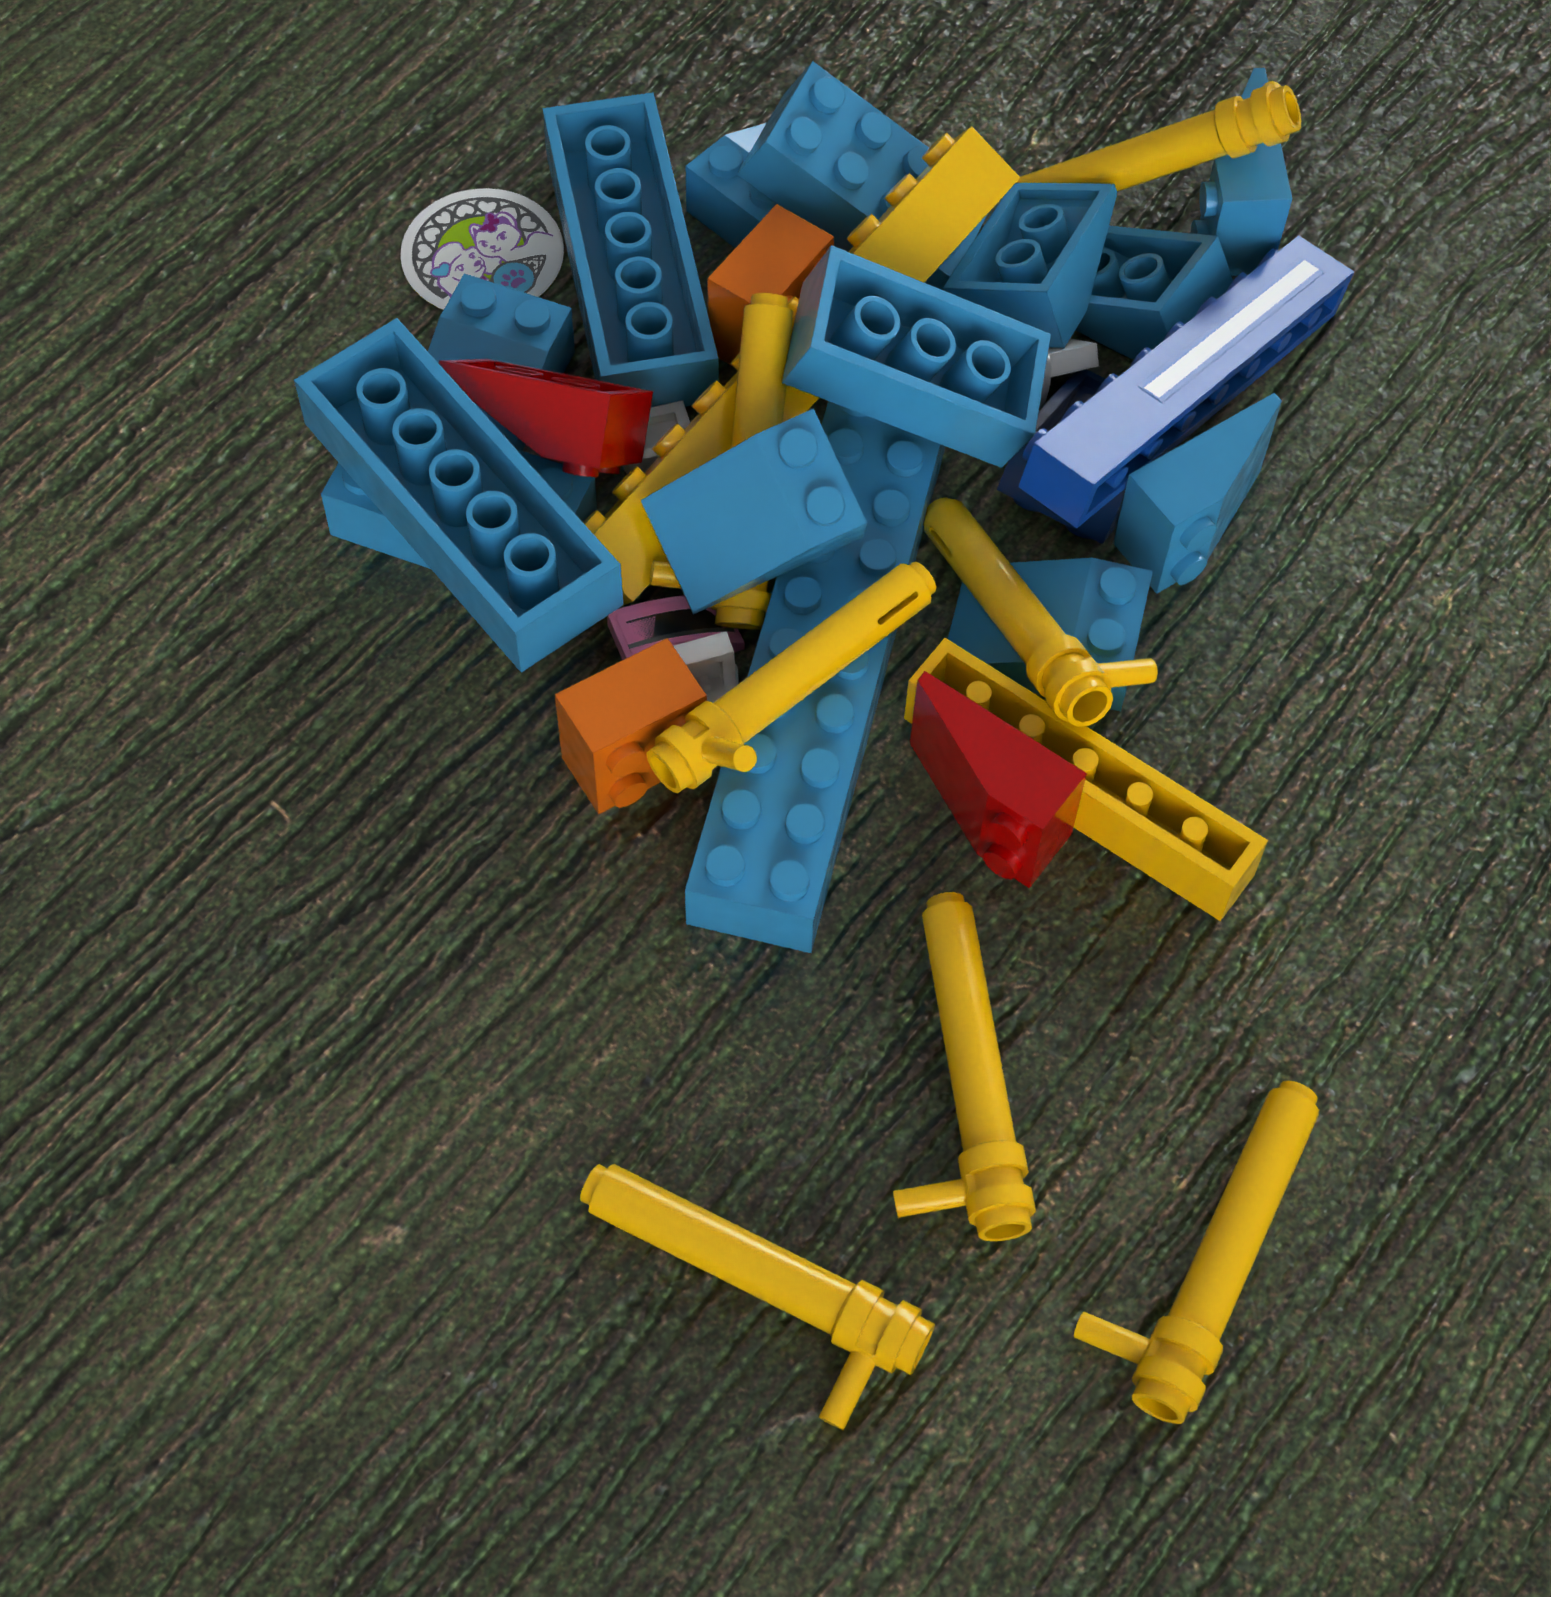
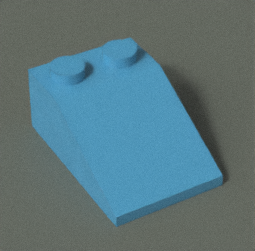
(719, 195)
(1246, 200)
(1039, 255)
(1150, 284)
(503, 326)
(1188, 496)
(755, 512)
(1087, 598)

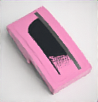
(671, 618)

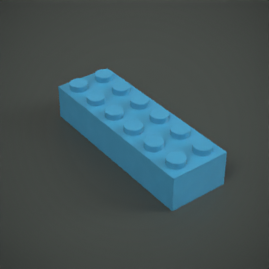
(630, 248)
(460, 494)

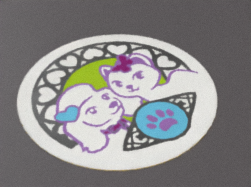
(484, 236)

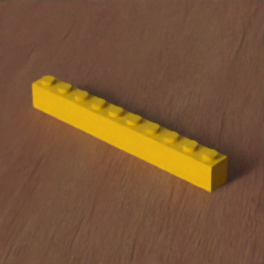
(912, 237)

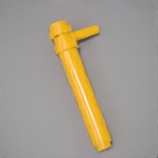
(1229, 129)
(757, 408)
(1055, 662)
(719, 729)
(991, 1158)
(852, 1313)
(1188, 1339)

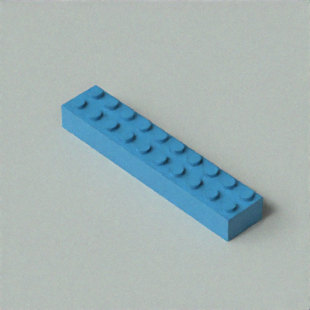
(781, 824)

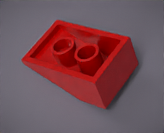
(560, 415)
(1000, 784)

